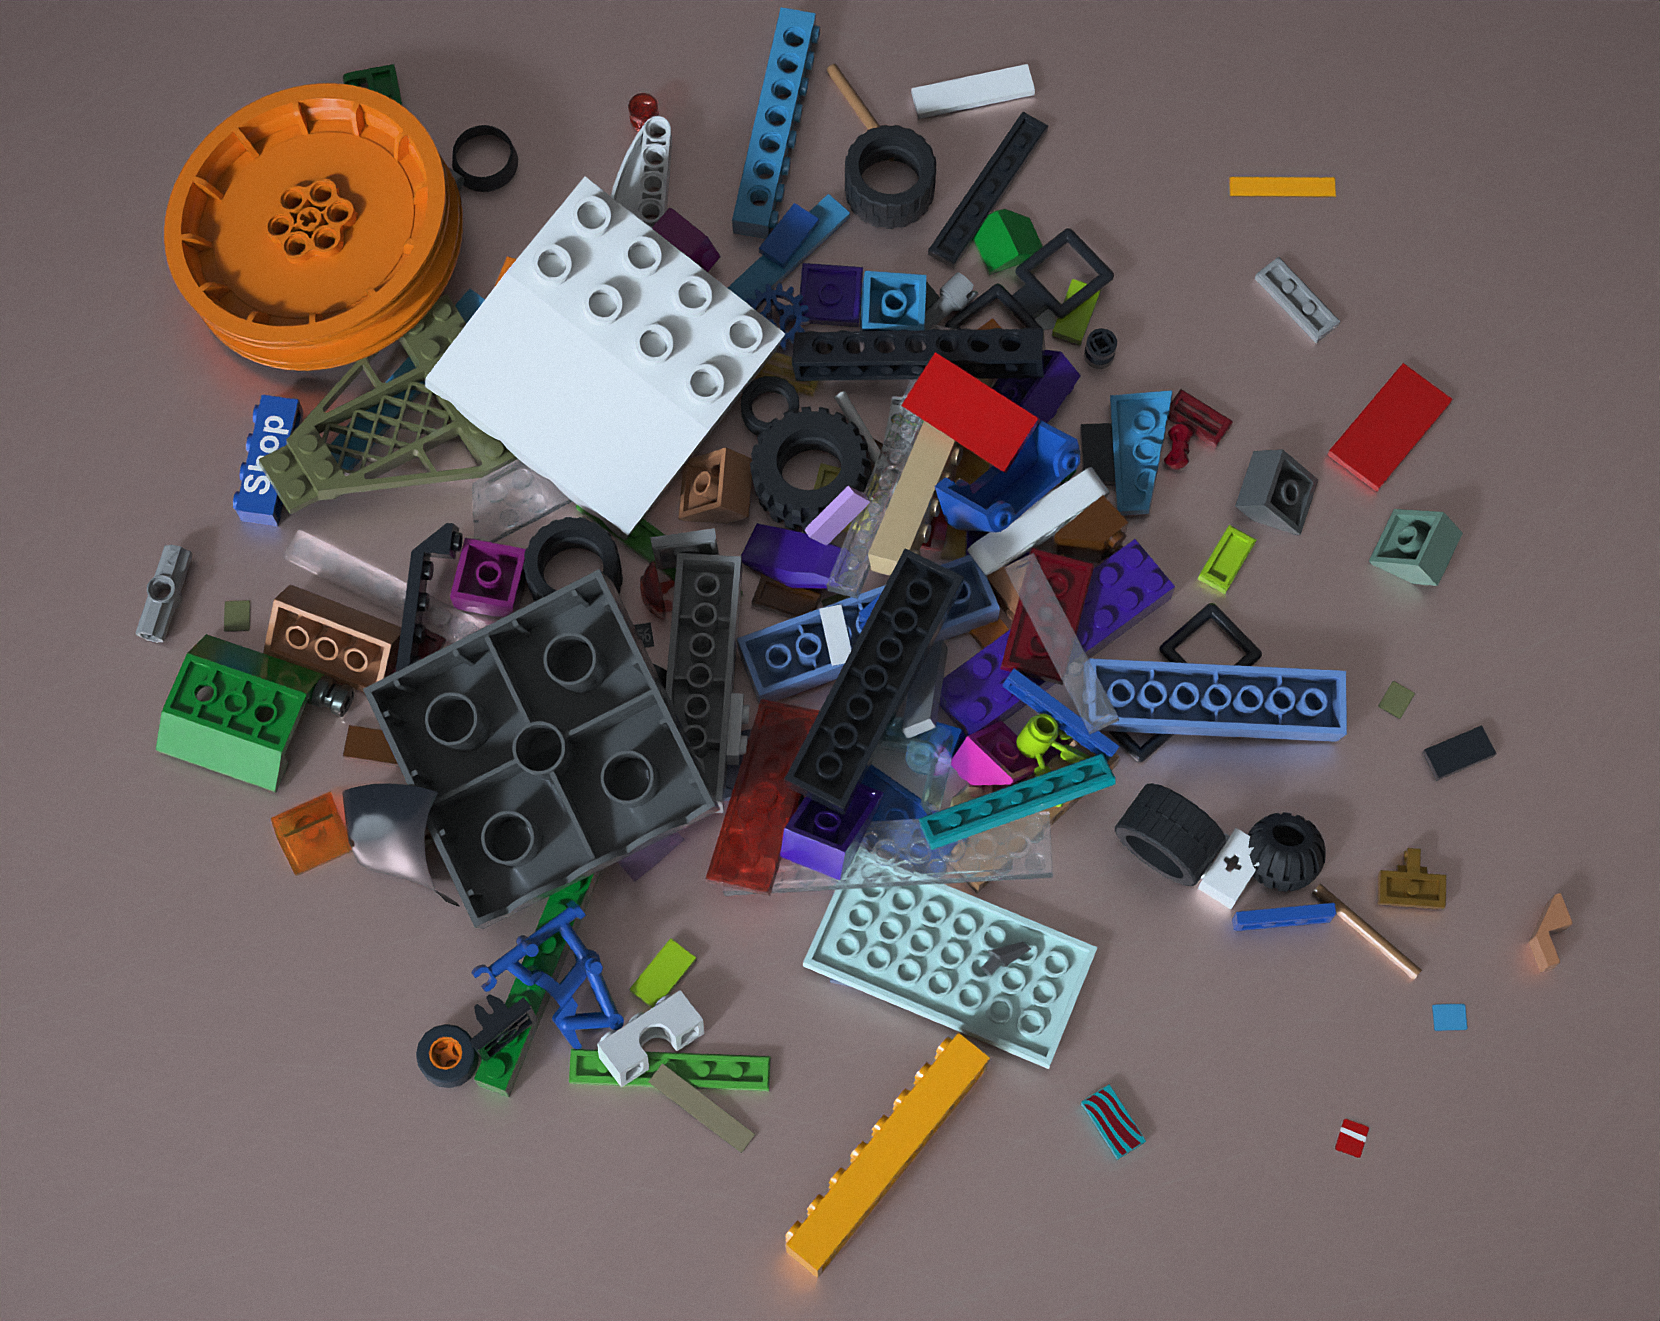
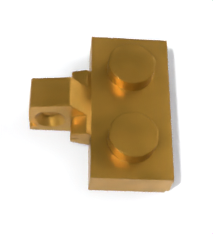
(1412, 884)

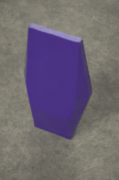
(790, 557)

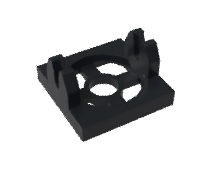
(500, 1026)

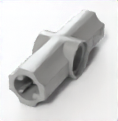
(159, 611)

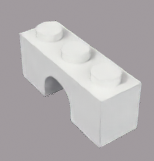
(670, 1019)

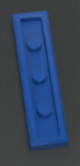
(1065, 718)

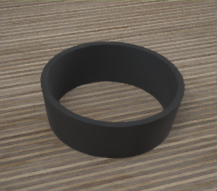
(492, 182)

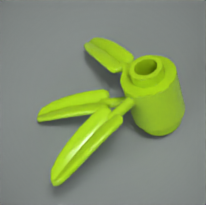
(1039, 736)

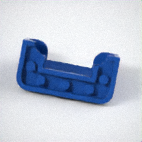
(1002, 497)

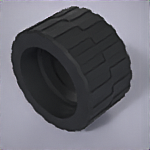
(880, 145)
(564, 535)
(1170, 834)

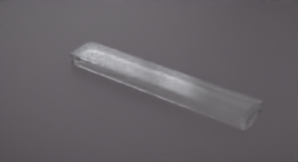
(1061, 644)

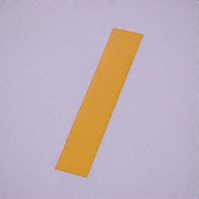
(1283, 186)

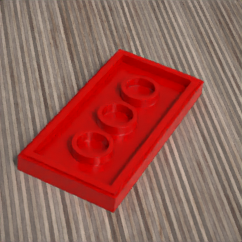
(970, 412)
(1389, 427)

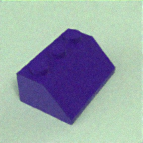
(1045, 394)

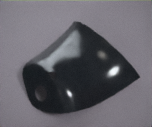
(388, 830)

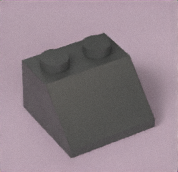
(1277, 491)

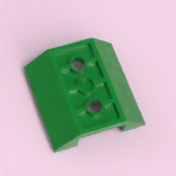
(225, 729)

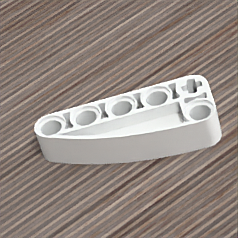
(638, 175)
(1038, 522)

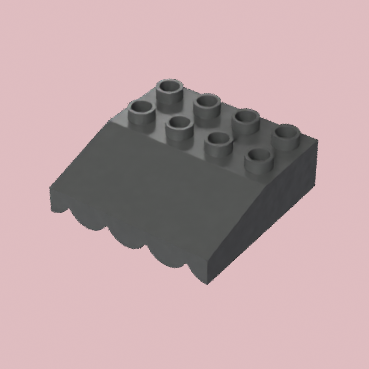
(542, 748)

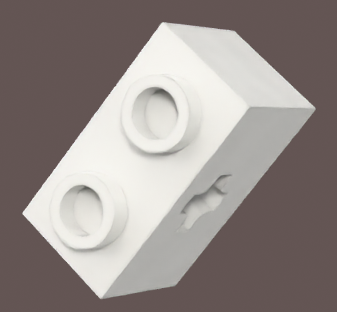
(1222, 884)

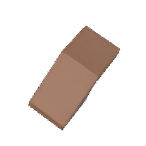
(1553, 920)

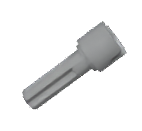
(953, 297)

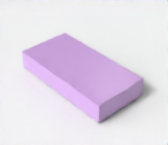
(837, 515)

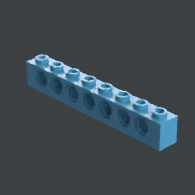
(791, 27)

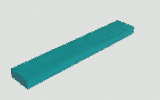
(1017, 801)

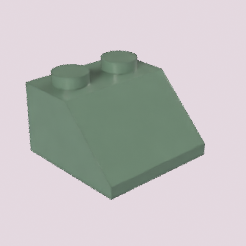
(1416, 545)

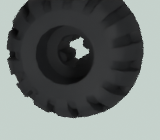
(1287, 851)

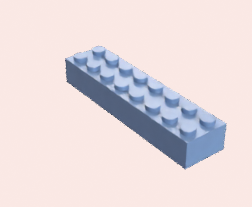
(796, 654)
(1225, 700)

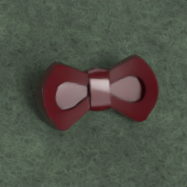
(1180, 436)

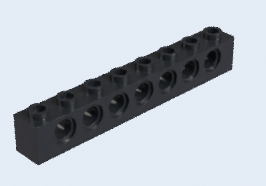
(896, 355)

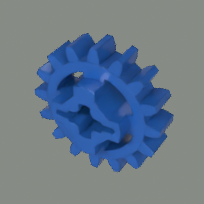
(787, 313)

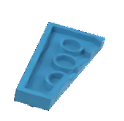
(1138, 440)

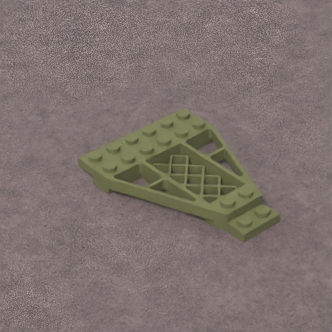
(308, 471)

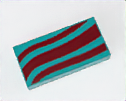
(1113, 1122)

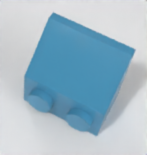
(893, 301)

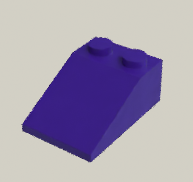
(826, 838)

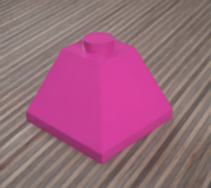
(992, 757)

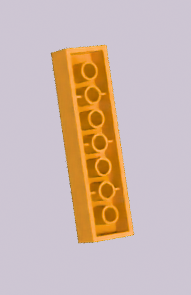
(887, 1155)

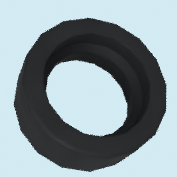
(760, 386)

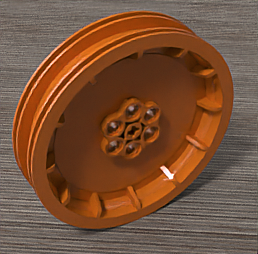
(328, 301)

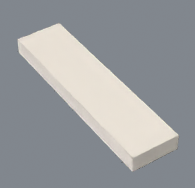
(973, 91)

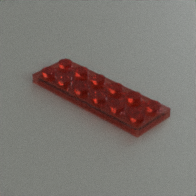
(760, 802)

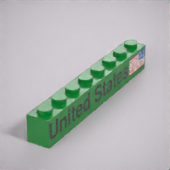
(504, 1067)

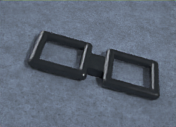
(1034, 297)
(1168, 650)

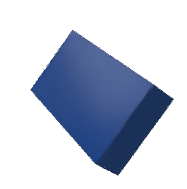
(788, 235)

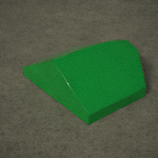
(1006, 240)

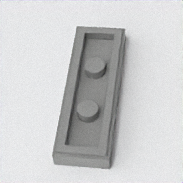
(1297, 299)

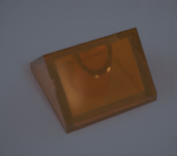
(312, 833)

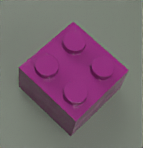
(489, 578)

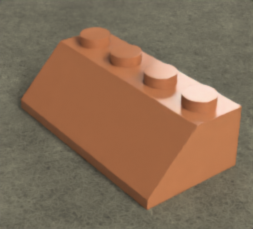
(331, 638)

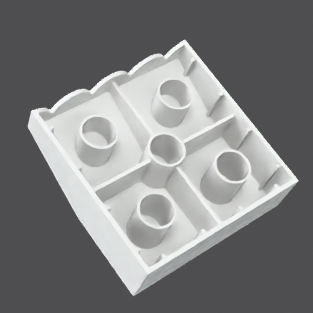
(604, 358)

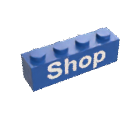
(274, 422)

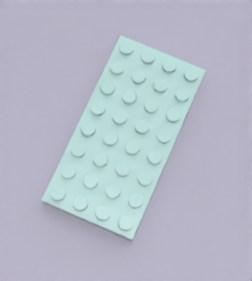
(927, 953)

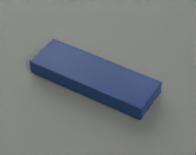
(1283, 917)

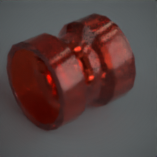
(642, 106)

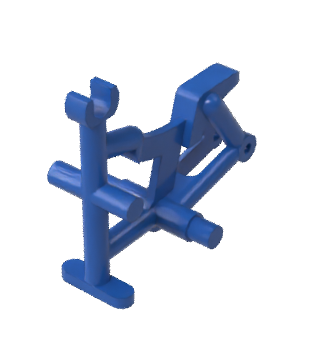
(586, 966)

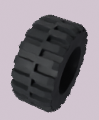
(801, 433)

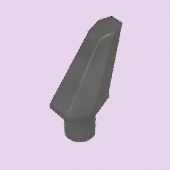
(1004, 956)

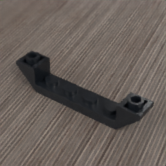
(440, 545)

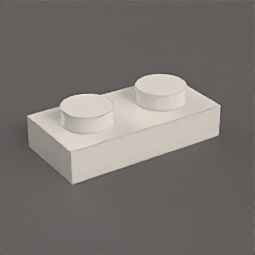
(738, 715)

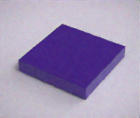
(832, 294)

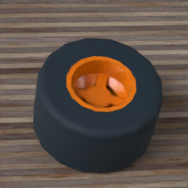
(441, 1046)

